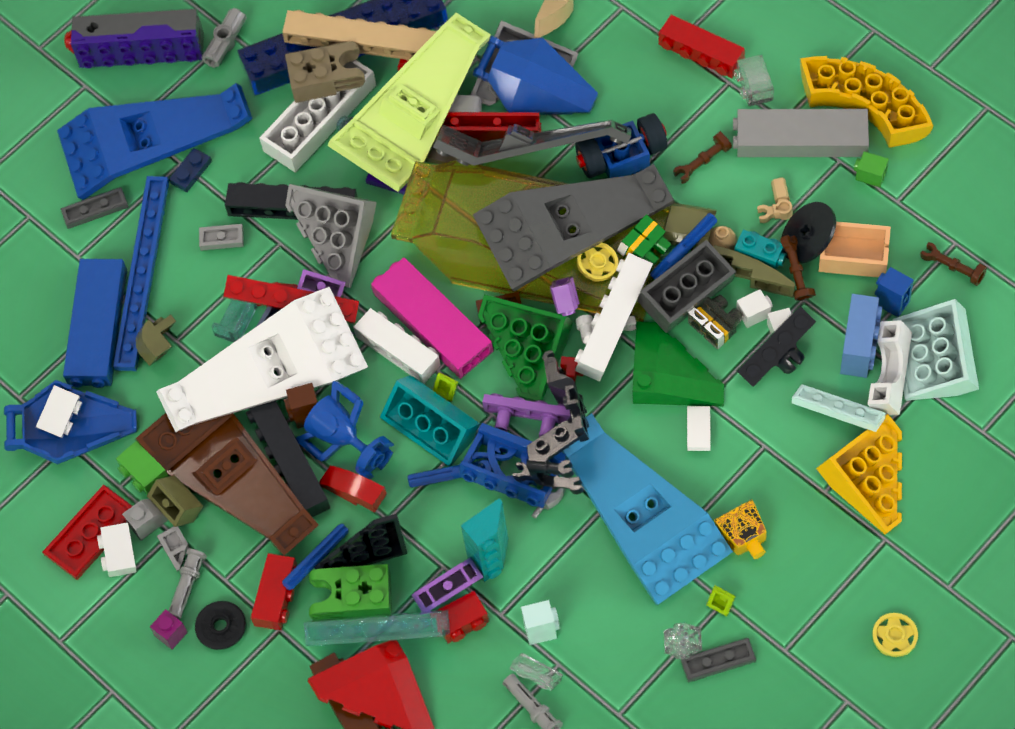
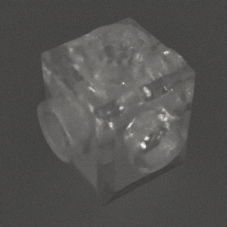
(682, 640)

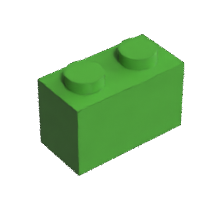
(140, 467)

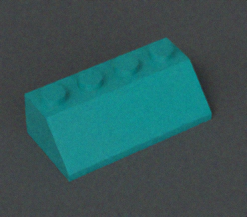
(429, 420)
(487, 539)

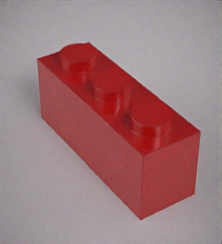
(272, 597)

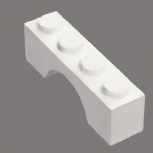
(894, 345)

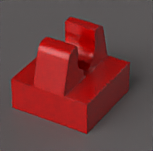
(569, 366)

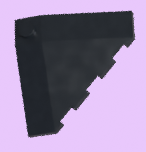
(374, 543)

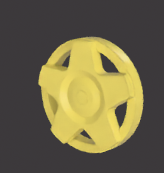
(597, 263)
(895, 635)

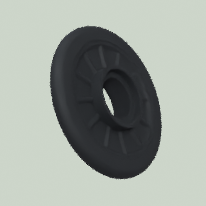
(230, 634)

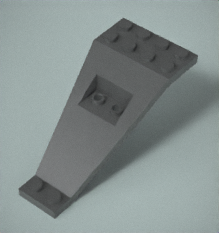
(522, 141)
(534, 238)

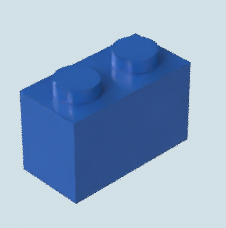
(894, 291)

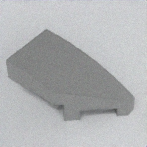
(174, 545)

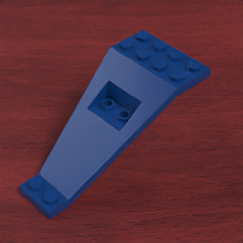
(130, 136)

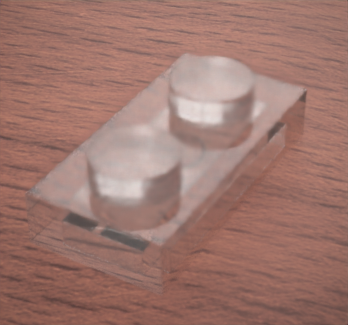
(536, 671)

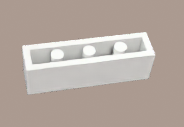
(397, 346)

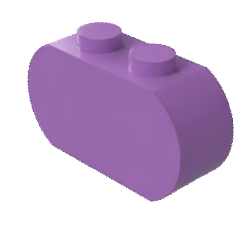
(447, 585)

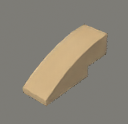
(552, 15)

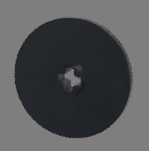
(813, 228)

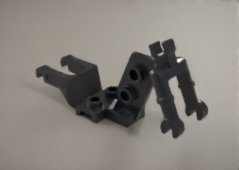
(559, 437)

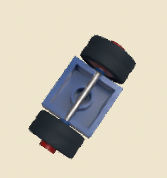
(617, 160)

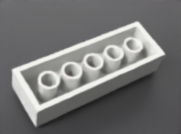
(309, 123)

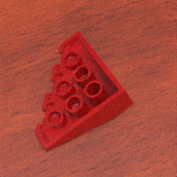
(377, 685)

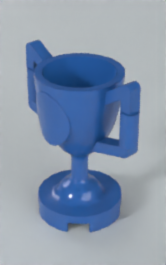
(335, 425)

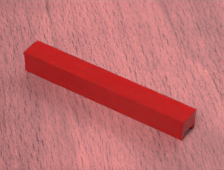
(490, 125)

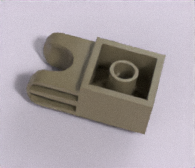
(321, 72)

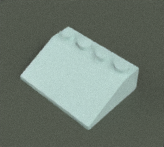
(939, 353)

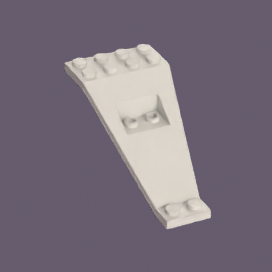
(303, 345)

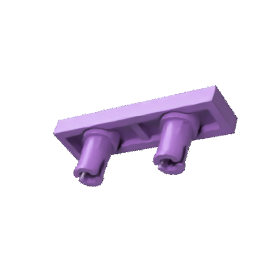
(519, 407)

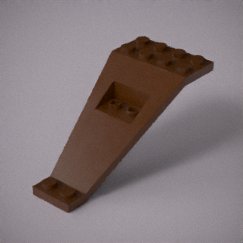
(245, 489)

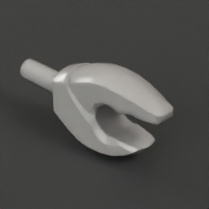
(553, 499)

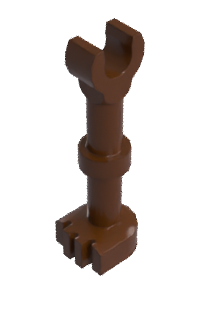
(721, 143)
(796, 269)
(976, 275)

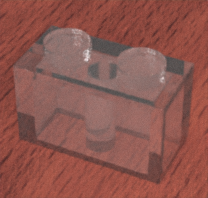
(754, 80)

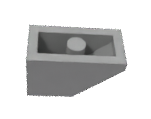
(144, 518)

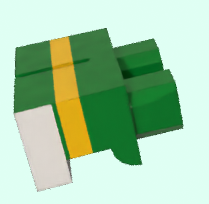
(643, 239)

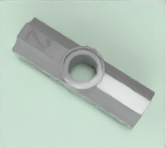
(224, 38)

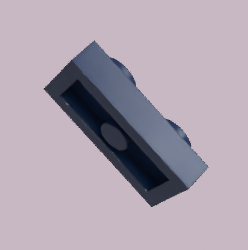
(190, 170)

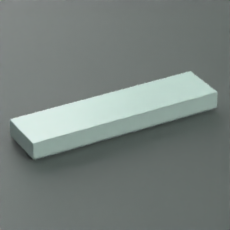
(838, 408)

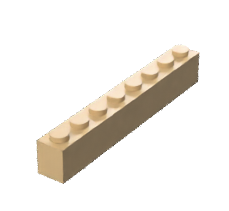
(371, 37)

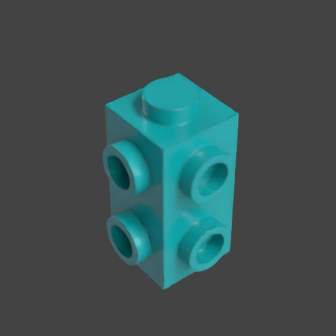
(761, 248)

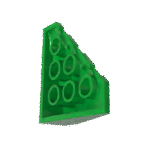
(522, 338)
(668, 373)

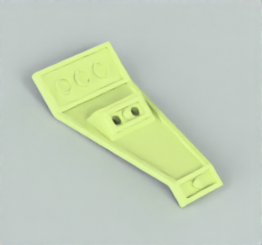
(411, 108)

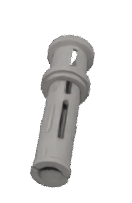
(189, 574)
(538, 713)

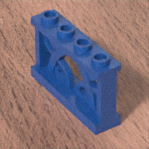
(492, 476)

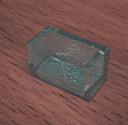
(235, 320)

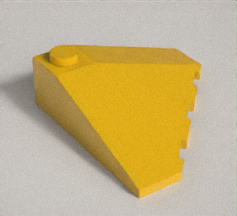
(867, 474)

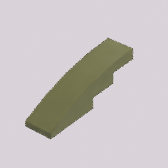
(760, 275)

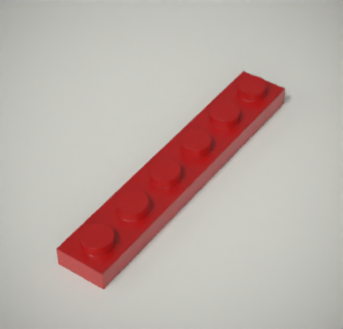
(277, 295)

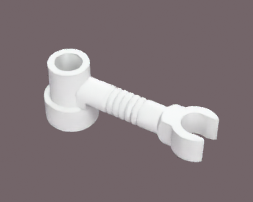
(584, 324)

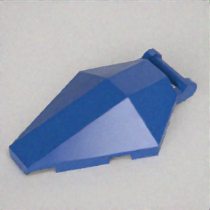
(535, 78)
(94, 426)

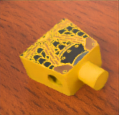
(743, 530)

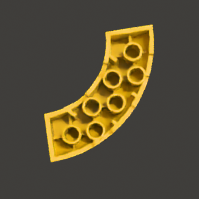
(862, 86)

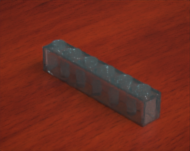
(377, 628)

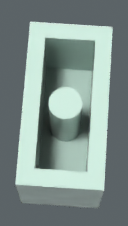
(540, 622)

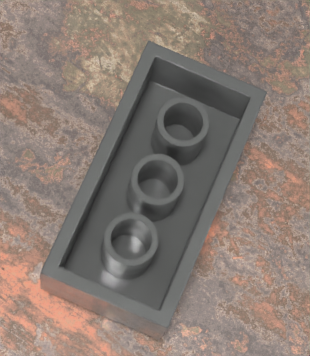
(686, 286)

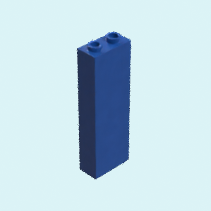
(95, 322)

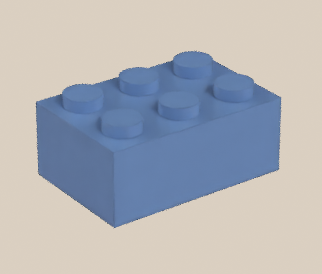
(861, 336)

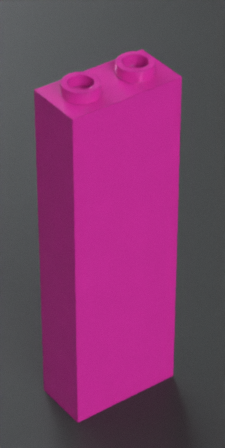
(432, 317)

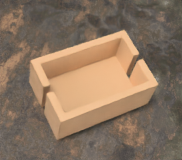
(857, 250)

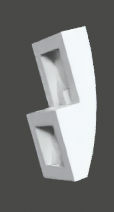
(698, 428)

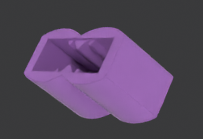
(564, 296)

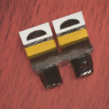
(714, 321)

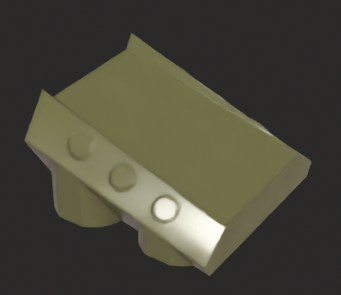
(683, 220)

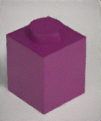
(168, 629)

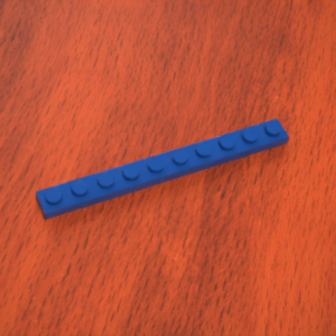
(141, 272)

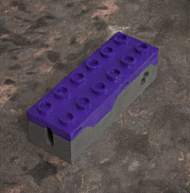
(136, 38)

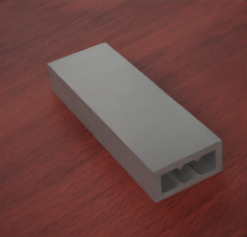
(801, 132)

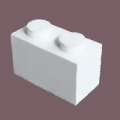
(59, 411)
(117, 549)

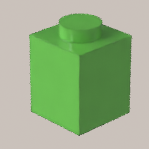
(871, 169)

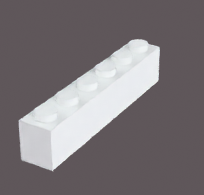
(613, 318)

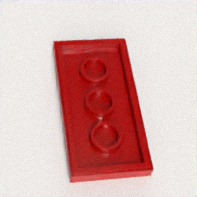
(77, 543)

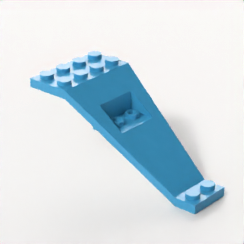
(664, 542)

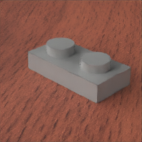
(221, 237)

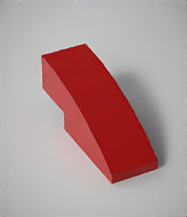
(353, 487)

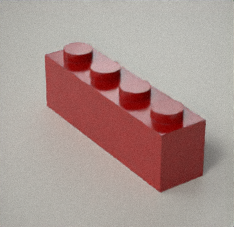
(700, 46)

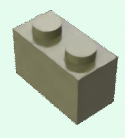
(175, 501)

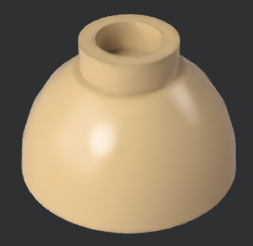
(723, 237)

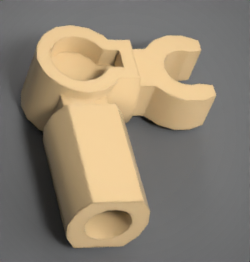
(782, 208)

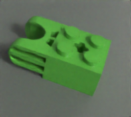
(347, 591)

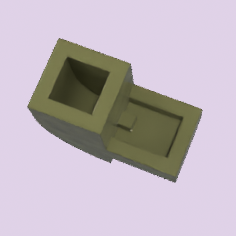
(150, 339)

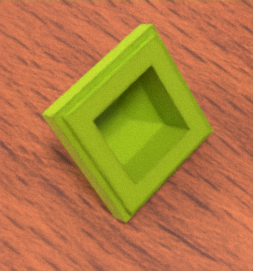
(445, 386)
(720, 600)

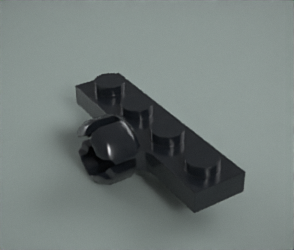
(778, 348)

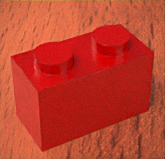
(465, 616)

